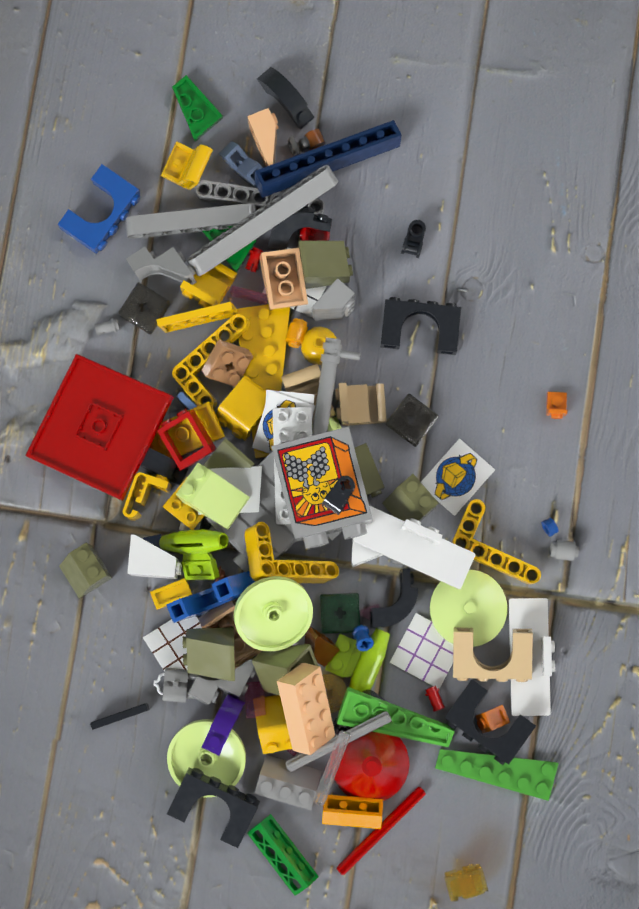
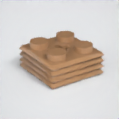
(227, 363)

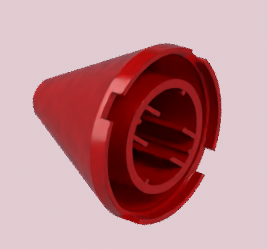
(373, 766)

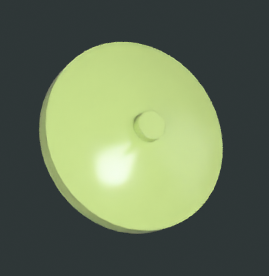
(476, 605)
(273, 613)
(186, 752)

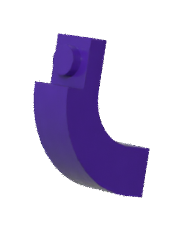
(223, 724)

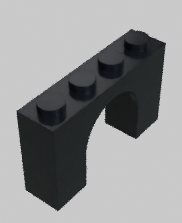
(445, 316)
(462, 717)
(241, 805)

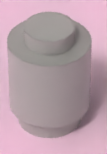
(564, 550)

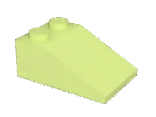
(212, 496)

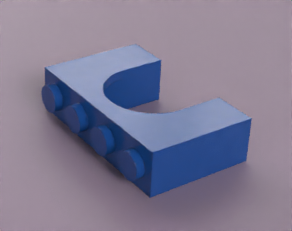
(95, 235)
(220, 593)

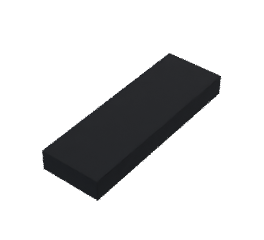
(119, 716)

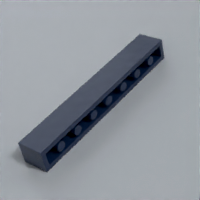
(336, 155)

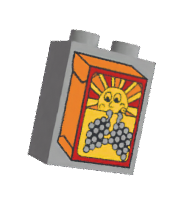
(307, 474)

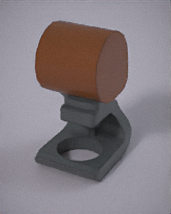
(312, 140)

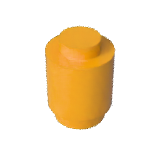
(296, 332)

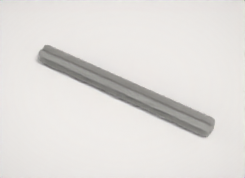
(355, 732)

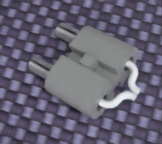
(178, 690)

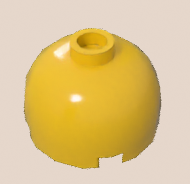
(313, 343)

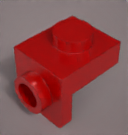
(312, 234)

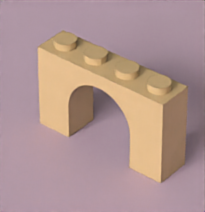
(516, 667)

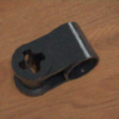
(414, 242)
(338, 498)

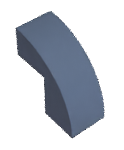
(240, 162)

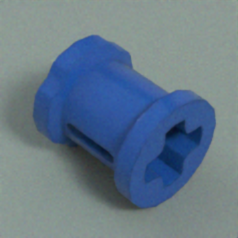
(361, 634)

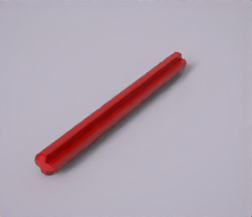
(377, 834)

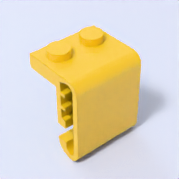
(186, 165)
(210, 287)
(242, 408)
(140, 491)
(273, 727)

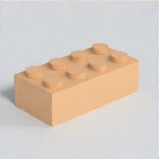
(306, 708)

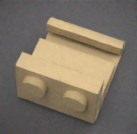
(305, 382)
(361, 404)

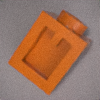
(556, 405)
(492, 719)

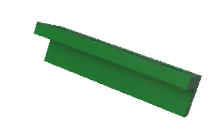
(285, 853)

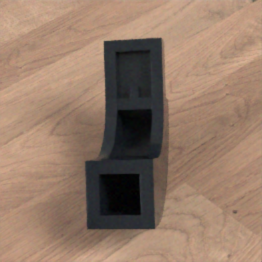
(287, 95)
(302, 218)
(163, 466)
(401, 608)

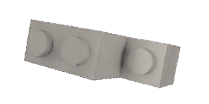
(167, 264)
(206, 692)

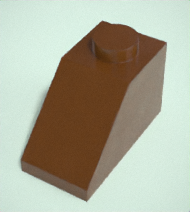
(321, 645)

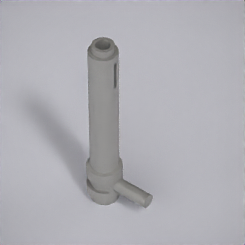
(330, 360)

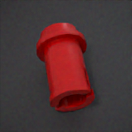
(253, 259)
(434, 698)

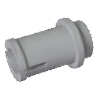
(107, 327)

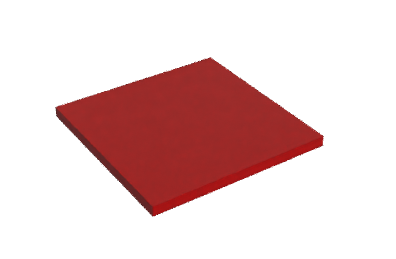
(99, 426)

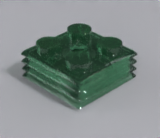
(330, 603)

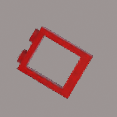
(201, 432)

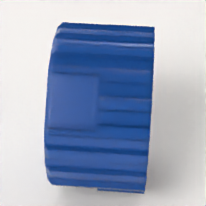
(550, 527)

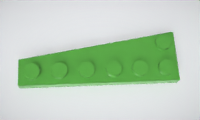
(360, 707)
(521, 775)

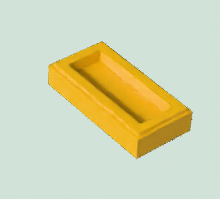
(170, 593)

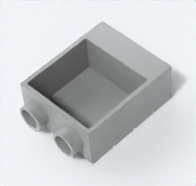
(281, 535)

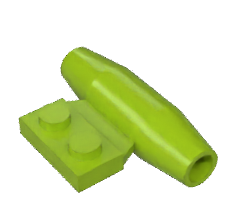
(196, 549)
(357, 664)

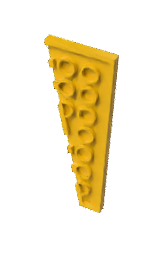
(268, 346)

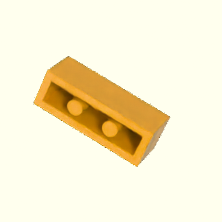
(353, 811)

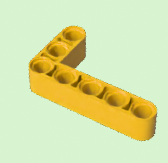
(201, 350)
(488, 551)
(263, 565)

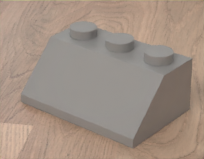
(334, 303)
(285, 786)

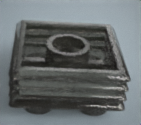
(140, 297)
(408, 408)

